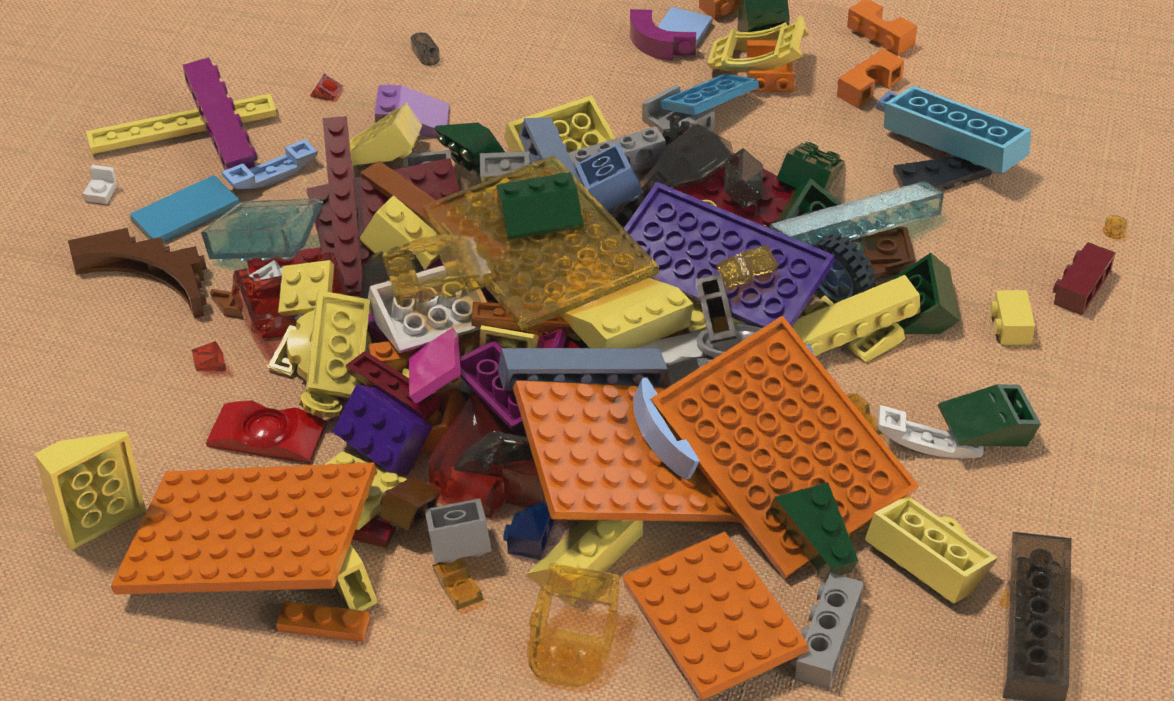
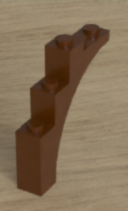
(121, 253)

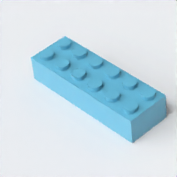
(957, 129)

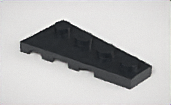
(939, 172)

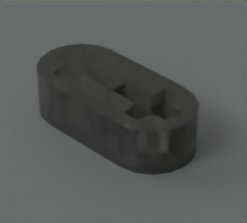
(425, 48)

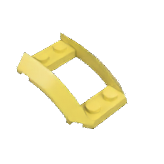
(786, 49)

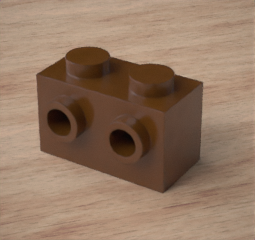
(406, 502)

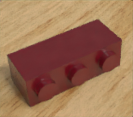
(1083, 278)

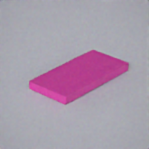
(434, 365)

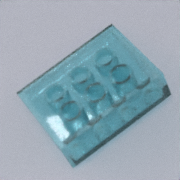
(262, 229)

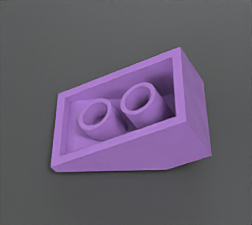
(426, 108)

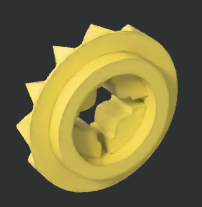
(320, 404)

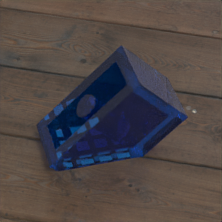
(529, 531)

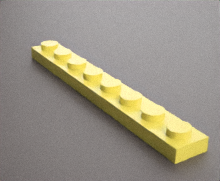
(171, 125)

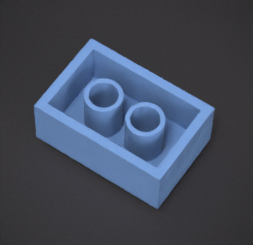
(609, 177)

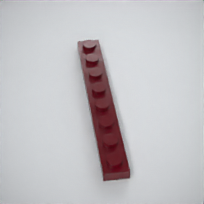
(343, 202)

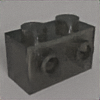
(743, 178)

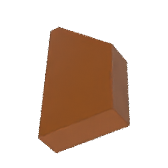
(225, 302)

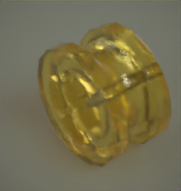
(1114, 226)

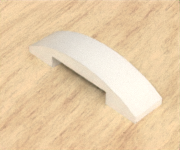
(921, 437)

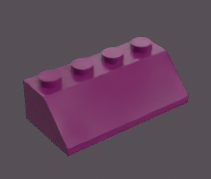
(481, 374)

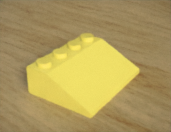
(578, 125)
(387, 138)
(632, 316)
(90, 485)

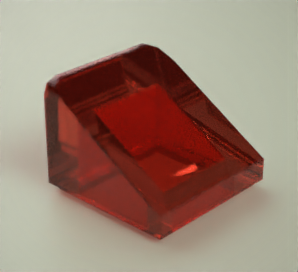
(326, 88)
(209, 358)

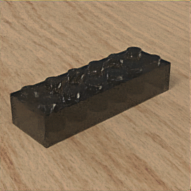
(1037, 618)

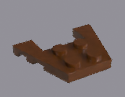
(888, 250)

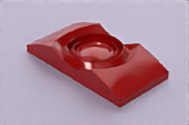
(267, 431)

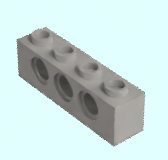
(640, 149)
(828, 630)

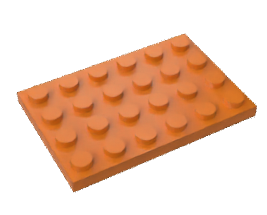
(714, 615)

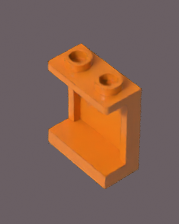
(774, 80)

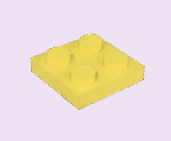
(301, 284)

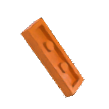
(323, 621)

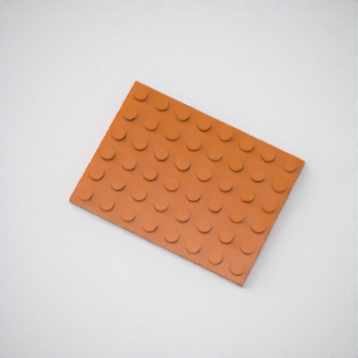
(779, 423)
(599, 462)
(246, 529)

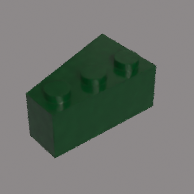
(818, 528)

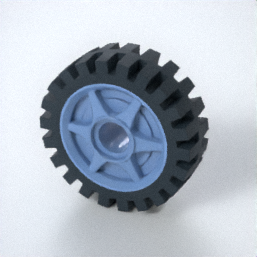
(849, 271)

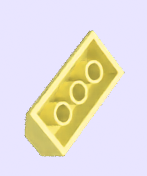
(590, 546)
(929, 548)

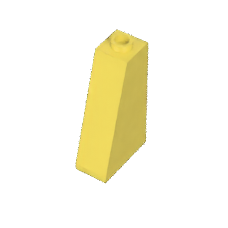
(354, 583)

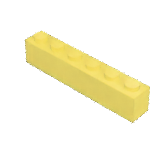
(858, 315)

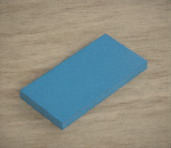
(709, 94)
(185, 209)

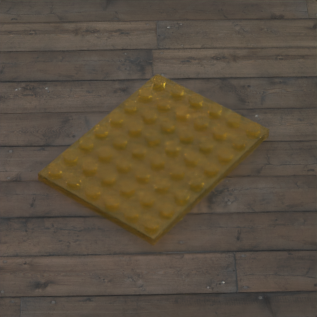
(547, 271)

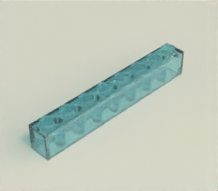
(866, 215)

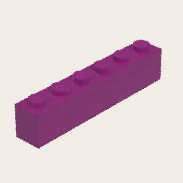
(219, 114)

